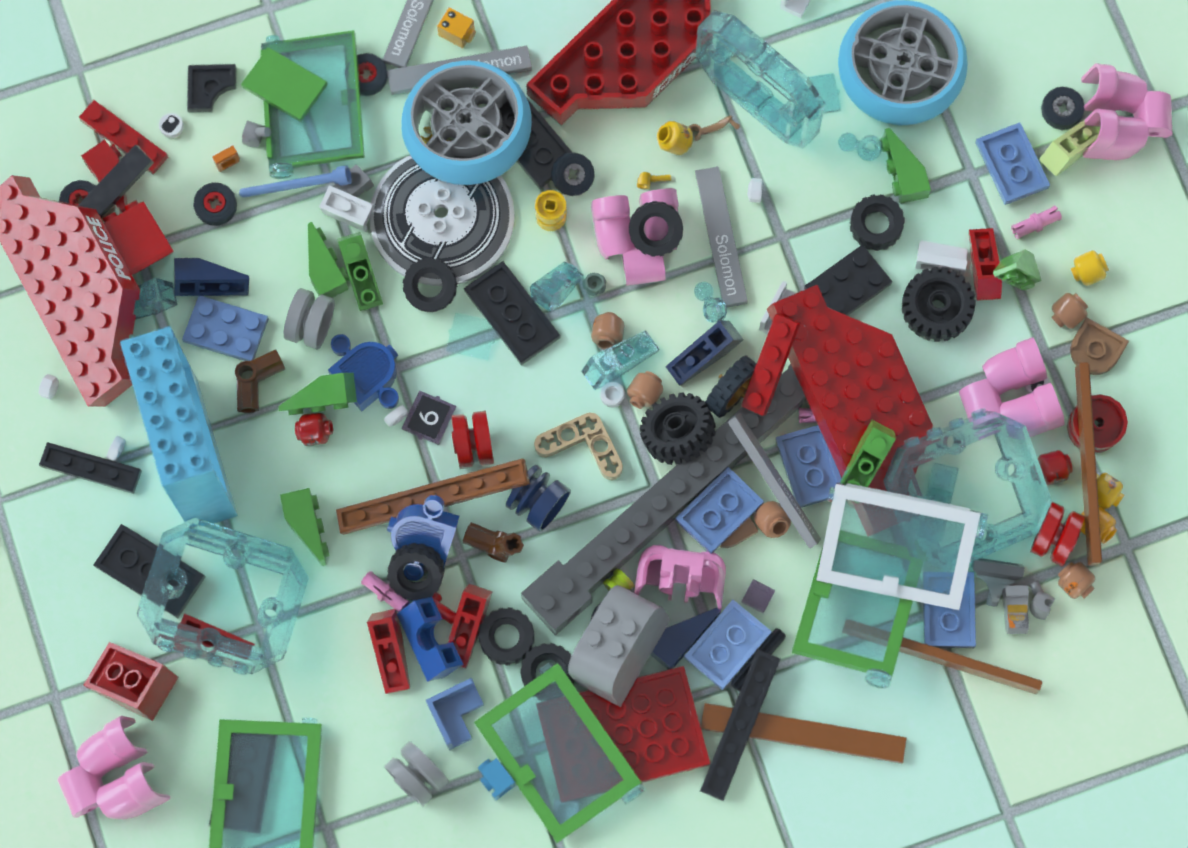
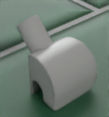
(253, 134)
(1041, 603)

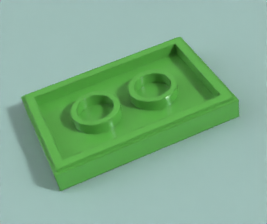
(284, 84)

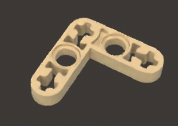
(589, 436)

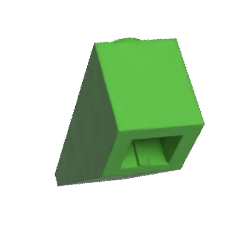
(907, 171)
(1019, 270)
(323, 271)
(359, 271)
(322, 392)
(869, 455)
(301, 517)

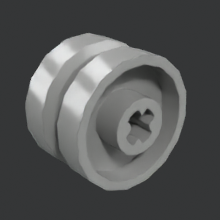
(309, 318)
(415, 774)

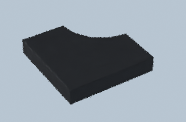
(207, 84)

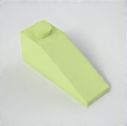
(1069, 147)

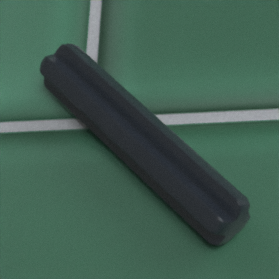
(769, 646)

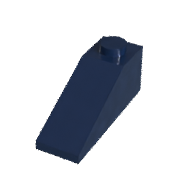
(206, 278)
(704, 351)
(681, 637)

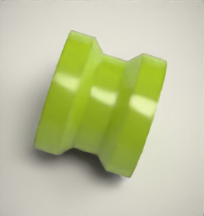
(618, 578)

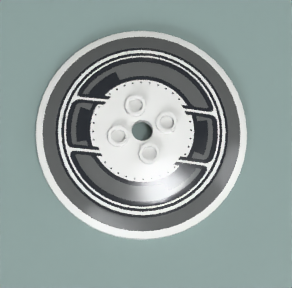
(465, 239)

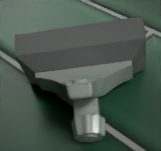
(997, 576)

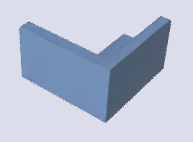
(449, 708)

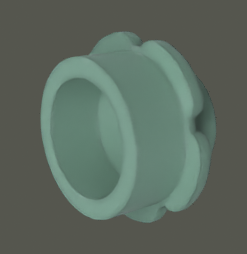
(594, 278)

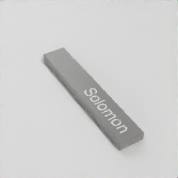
(407, 32)
(508, 60)
(721, 236)
(774, 480)

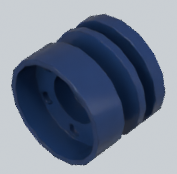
(539, 498)

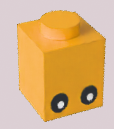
(456, 28)

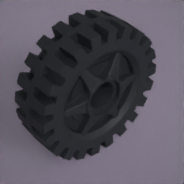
(944, 287)
(677, 428)

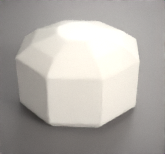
(755, 190)
(48, 386)

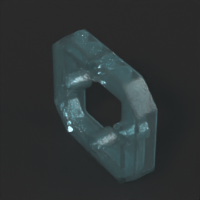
(795, 121)
(1014, 447)
(188, 640)

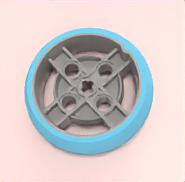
(944, 73)
(454, 87)

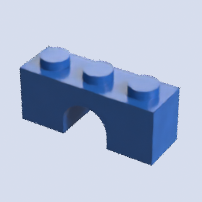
(418, 624)

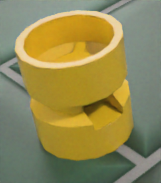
(550, 210)

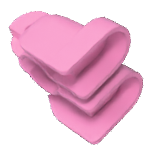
(1124, 91)
(612, 235)
(1014, 370)
(668, 566)
(98, 755)

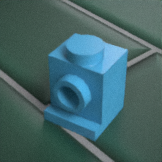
(496, 778)

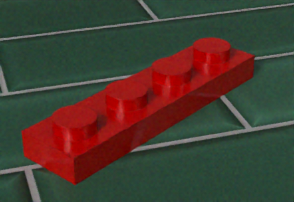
(120, 133)
(770, 364)

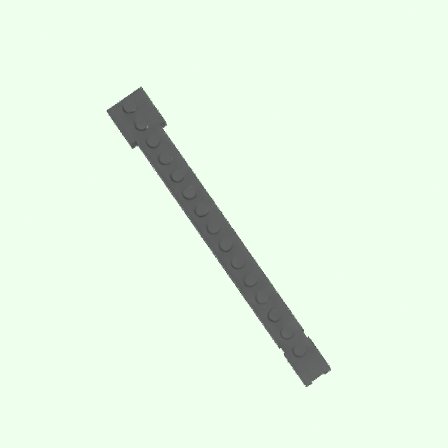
(567, 588)

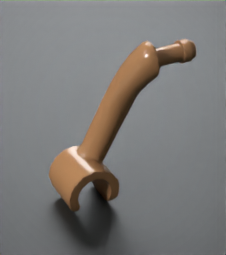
(714, 127)

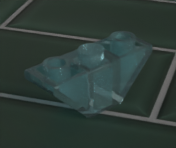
(555, 286)

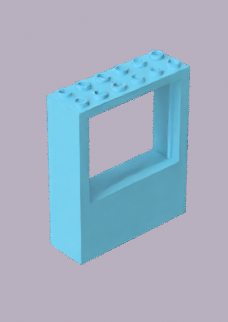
(178, 427)

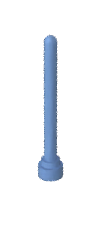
(340, 176)

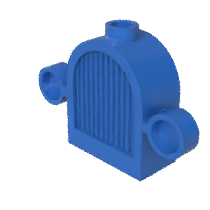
(372, 369)
(423, 525)

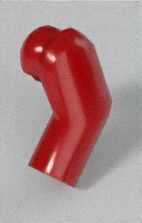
(446, 613)

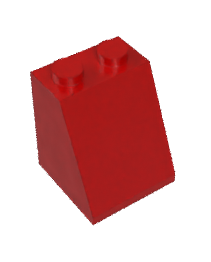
(137, 236)

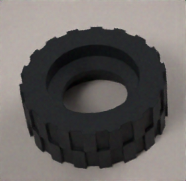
(882, 204)
(648, 246)
(411, 280)
(424, 555)
(495, 620)
(541, 653)

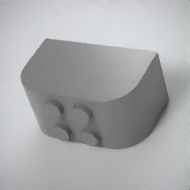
(617, 644)

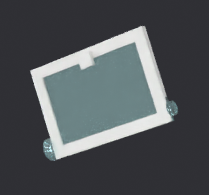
(899, 545)

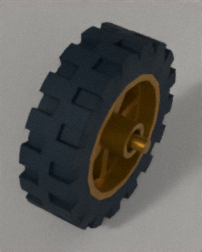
(731, 387)

